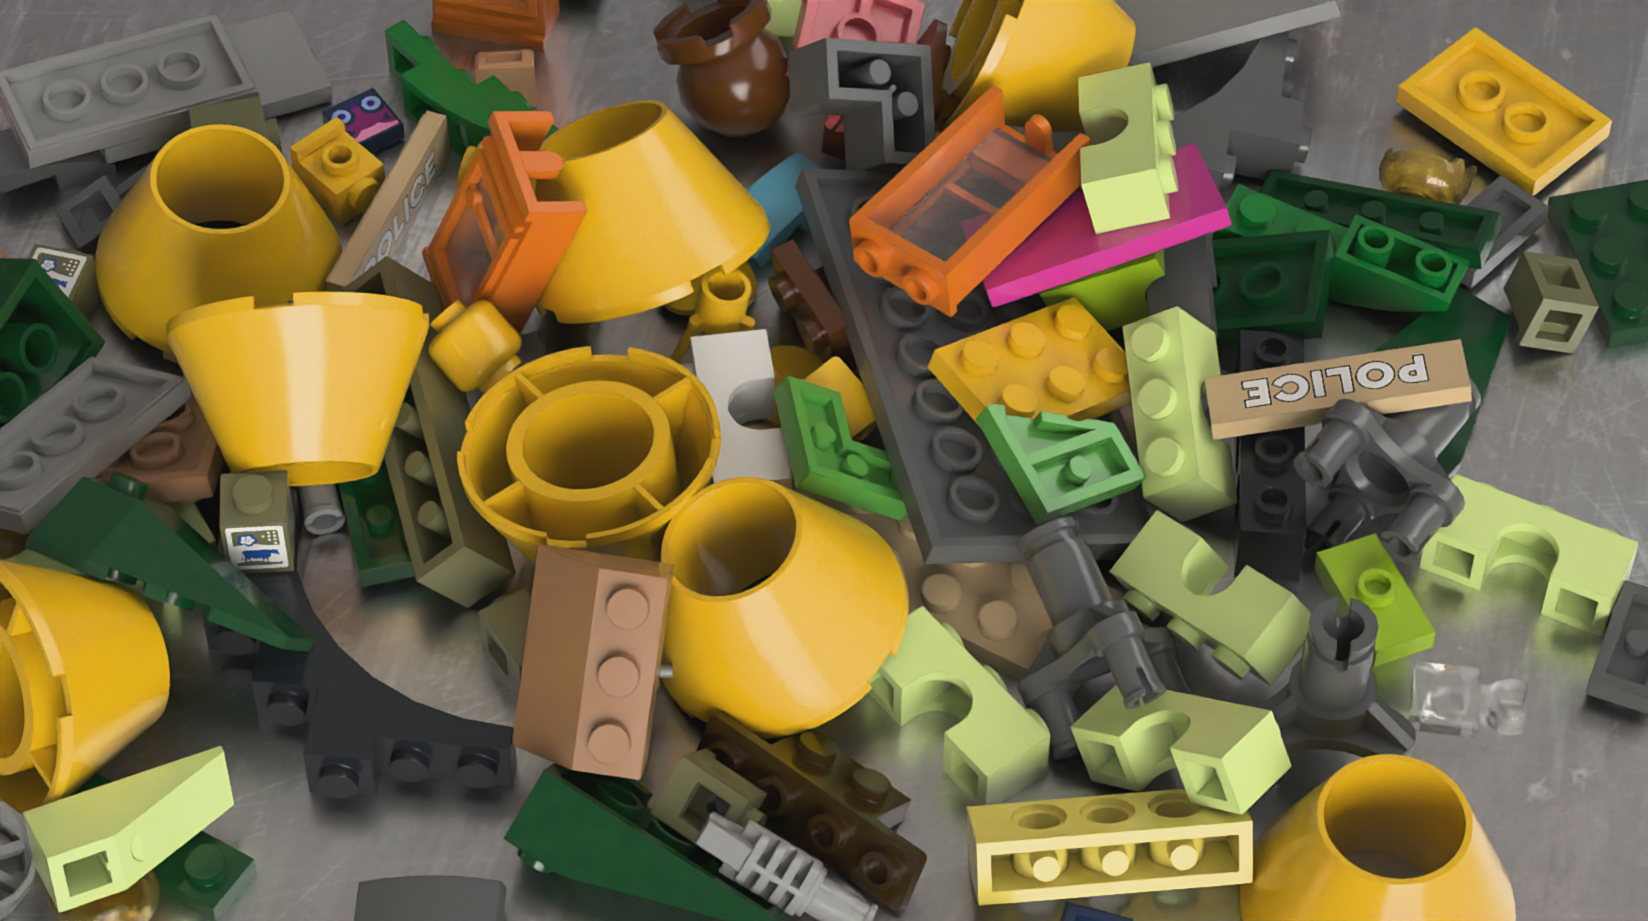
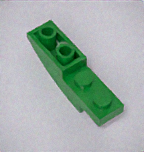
(438, 87)
(1371, 261)

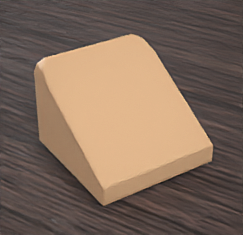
(512, 68)

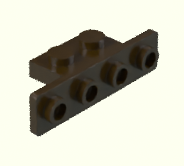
(826, 805)

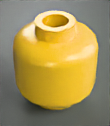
(474, 345)

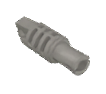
(779, 871)

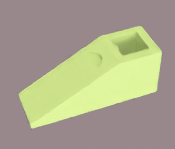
(125, 828)

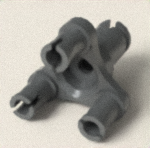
(1384, 470)
(1088, 635)
(1334, 691)

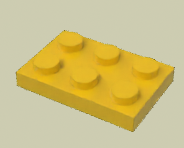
(1503, 111)
(1038, 363)

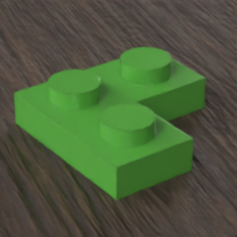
(826, 457)

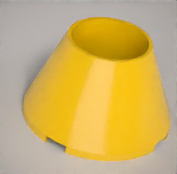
(1033, 56)
(653, 216)
(161, 263)
(303, 380)
(590, 451)
(798, 640)
(76, 679)
(1383, 807)

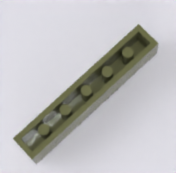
(445, 535)

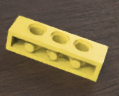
(1104, 847)

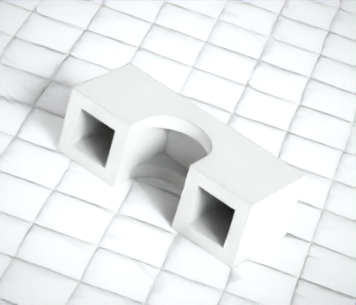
(742, 383)

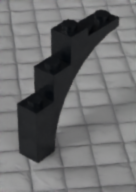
(354, 719)

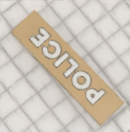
(395, 202)
(1306, 391)

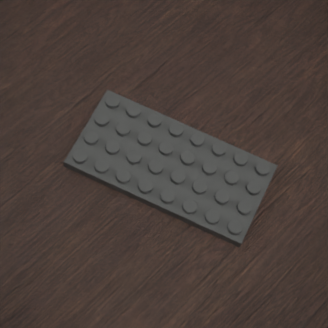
(940, 458)

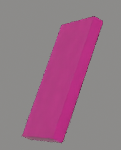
(1069, 248)

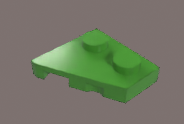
(1060, 461)

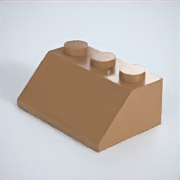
(592, 660)

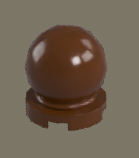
(727, 64)

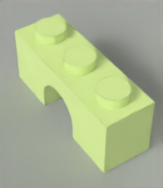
(1131, 148)
(1175, 444)
(1578, 560)
(1249, 624)
(996, 744)
(1220, 747)

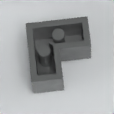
(877, 89)

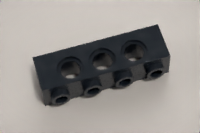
(1268, 488)

